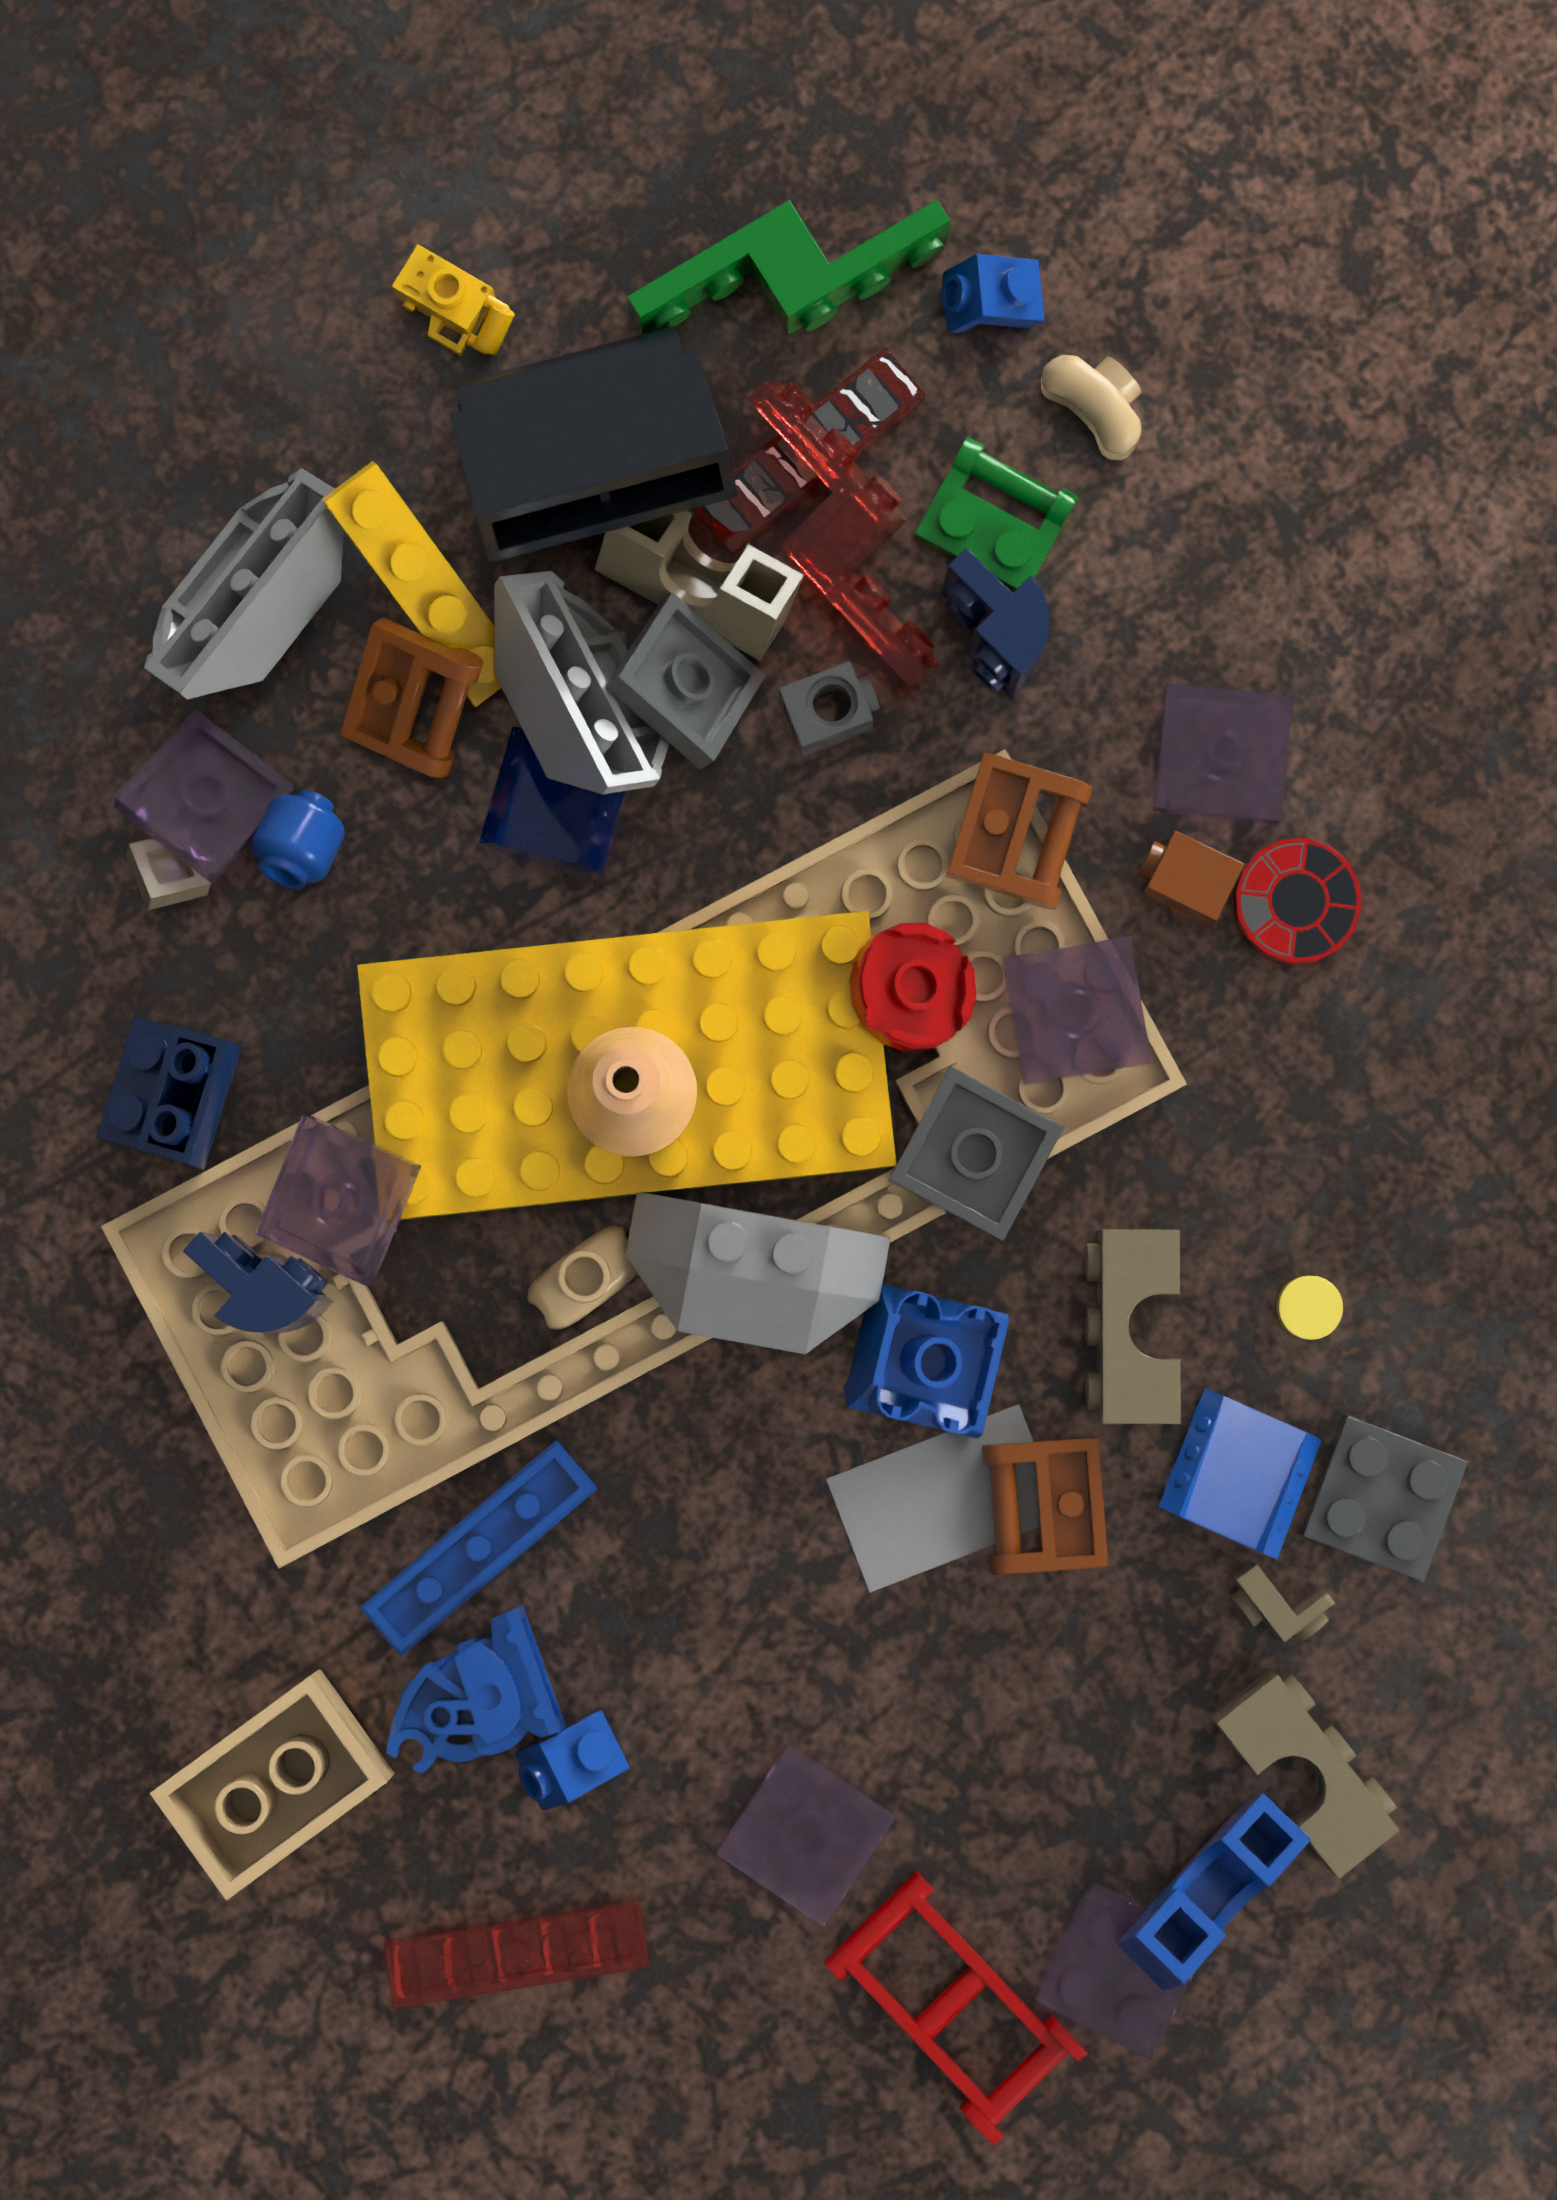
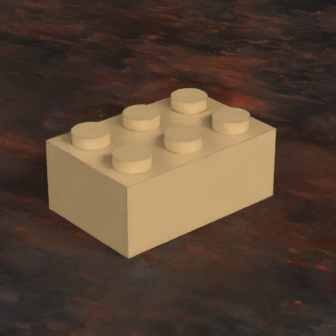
(272, 1784)

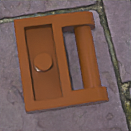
(391, 693)
(998, 825)
(1067, 1505)

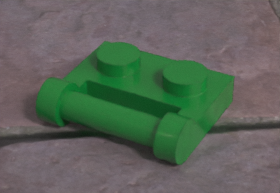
(995, 537)

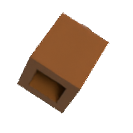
(1189, 878)

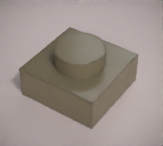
(163, 876)

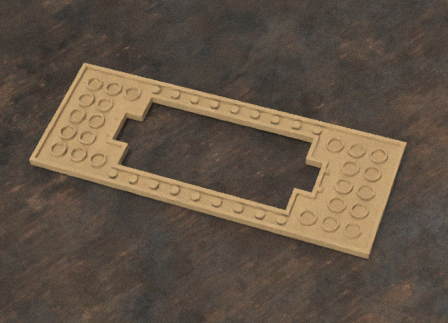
(351, 1423)

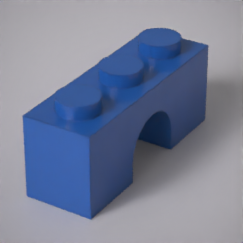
(1211, 1889)

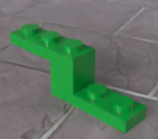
(790, 269)

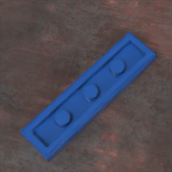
(478, 1548)

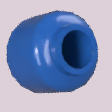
(298, 839)

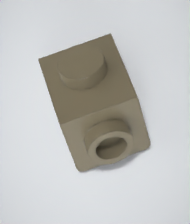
(1261, 1602)

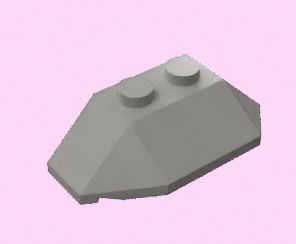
(250, 591)
(554, 671)
(753, 1272)

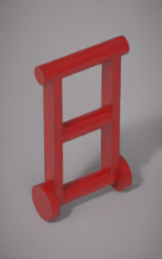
(979, 2108)

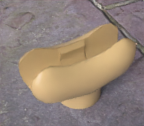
(1098, 398)
(583, 1278)

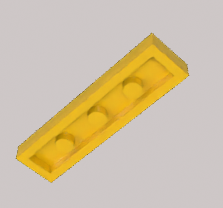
(414, 570)

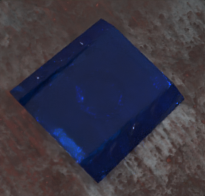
(548, 818)

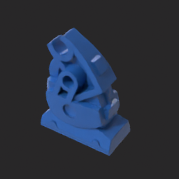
(482, 1690)

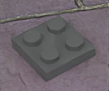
(686, 681)
(976, 1153)
(1383, 1498)

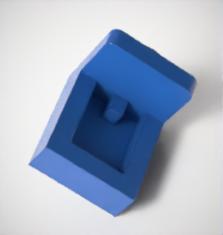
(992, 293)
(571, 1762)

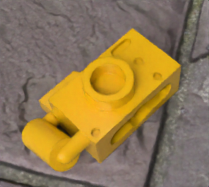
(453, 301)

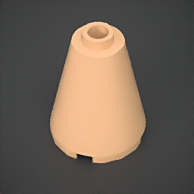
(635, 1120)

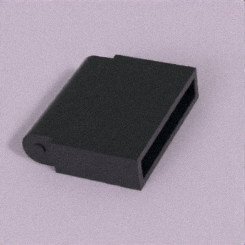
(590, 443)

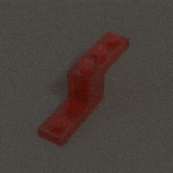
(845, 530)

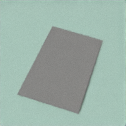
(929, 1501)

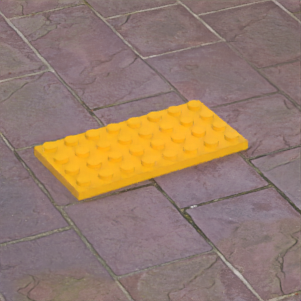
(481, 1047)

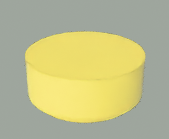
(1309, 1307)

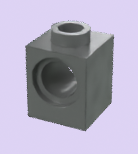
(813, 732)

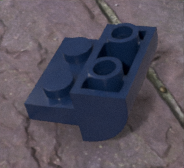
(1007, 624)
(169, 1092)
(264, 1299)

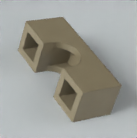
(738, 599)
(1127, 1382)
(1344, 1814)

